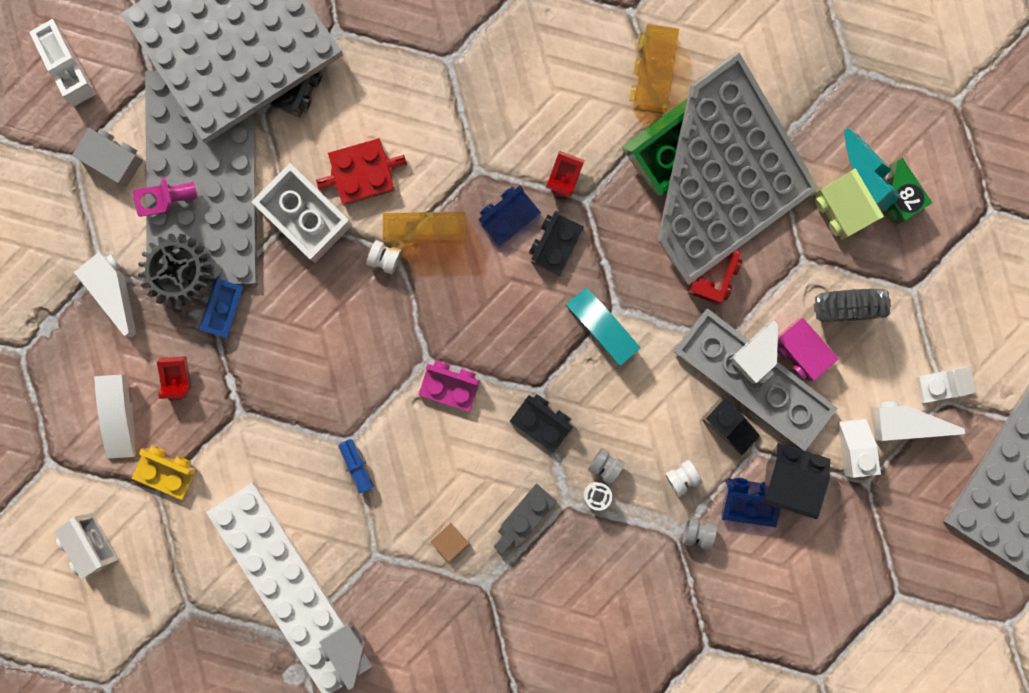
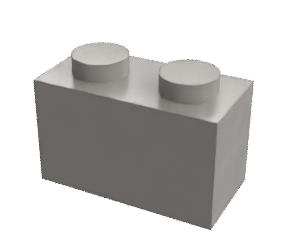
(107, 157)

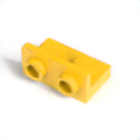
(164, 473)

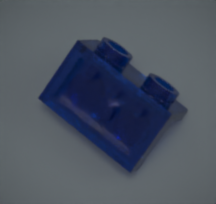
(508, 215)
(745, 503)

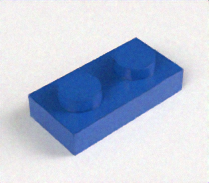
(220, 307)

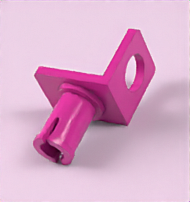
(165, 196)

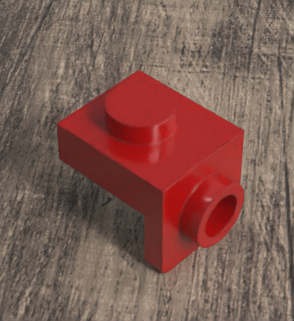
(564, 174)
(173, 378)

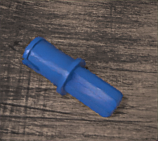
(355, 466)

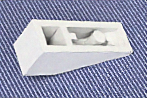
(108, 287)
(905, 422)

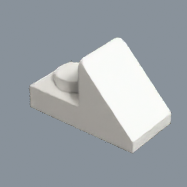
(946, 384)

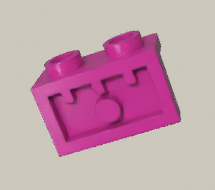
(449, 387)

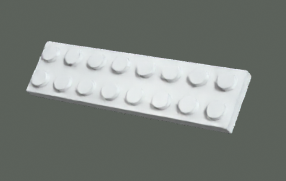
(281, 579)

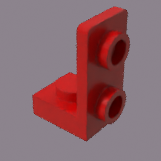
(705, 289)

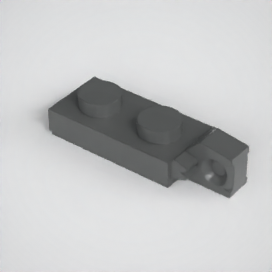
(524, 518)

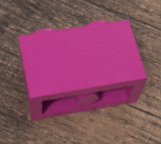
(805, 350)

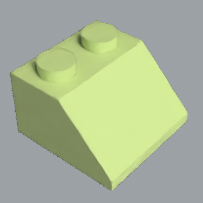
(847, 205)

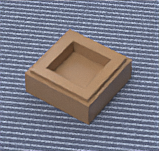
(449, 542)

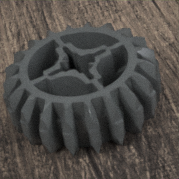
(164, 251)
(852, 305)

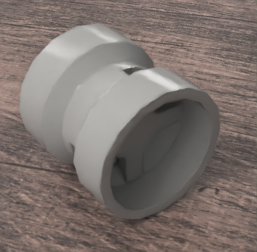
(606, 466)
(699, 534)

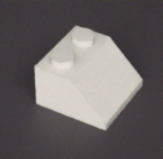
(85, 545)

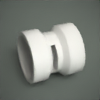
(384, 257)
(683, 478)
(594, 493)

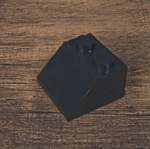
(796, 480)

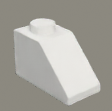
(758, 355)
(858, 449)

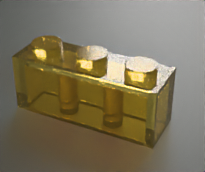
(654, 69)
(425, 228)

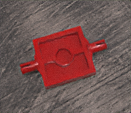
(361, 172)

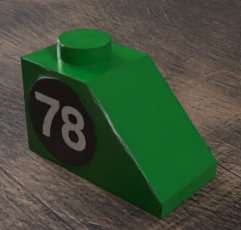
(913, 196)

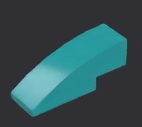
(871, 170)
(603, 326)

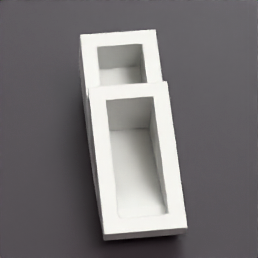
(62, 63)
(115, 415)

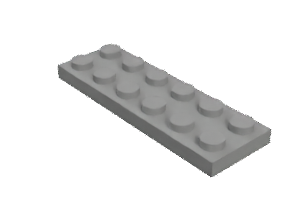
(780, 401)

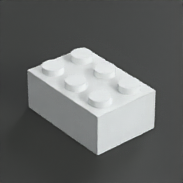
(302, 213)

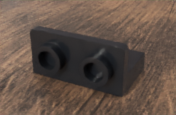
(298, 98)
(556, 243)
(541, 423)

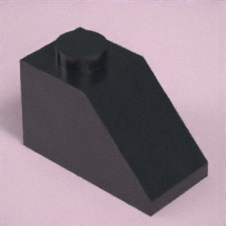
(731, 426)

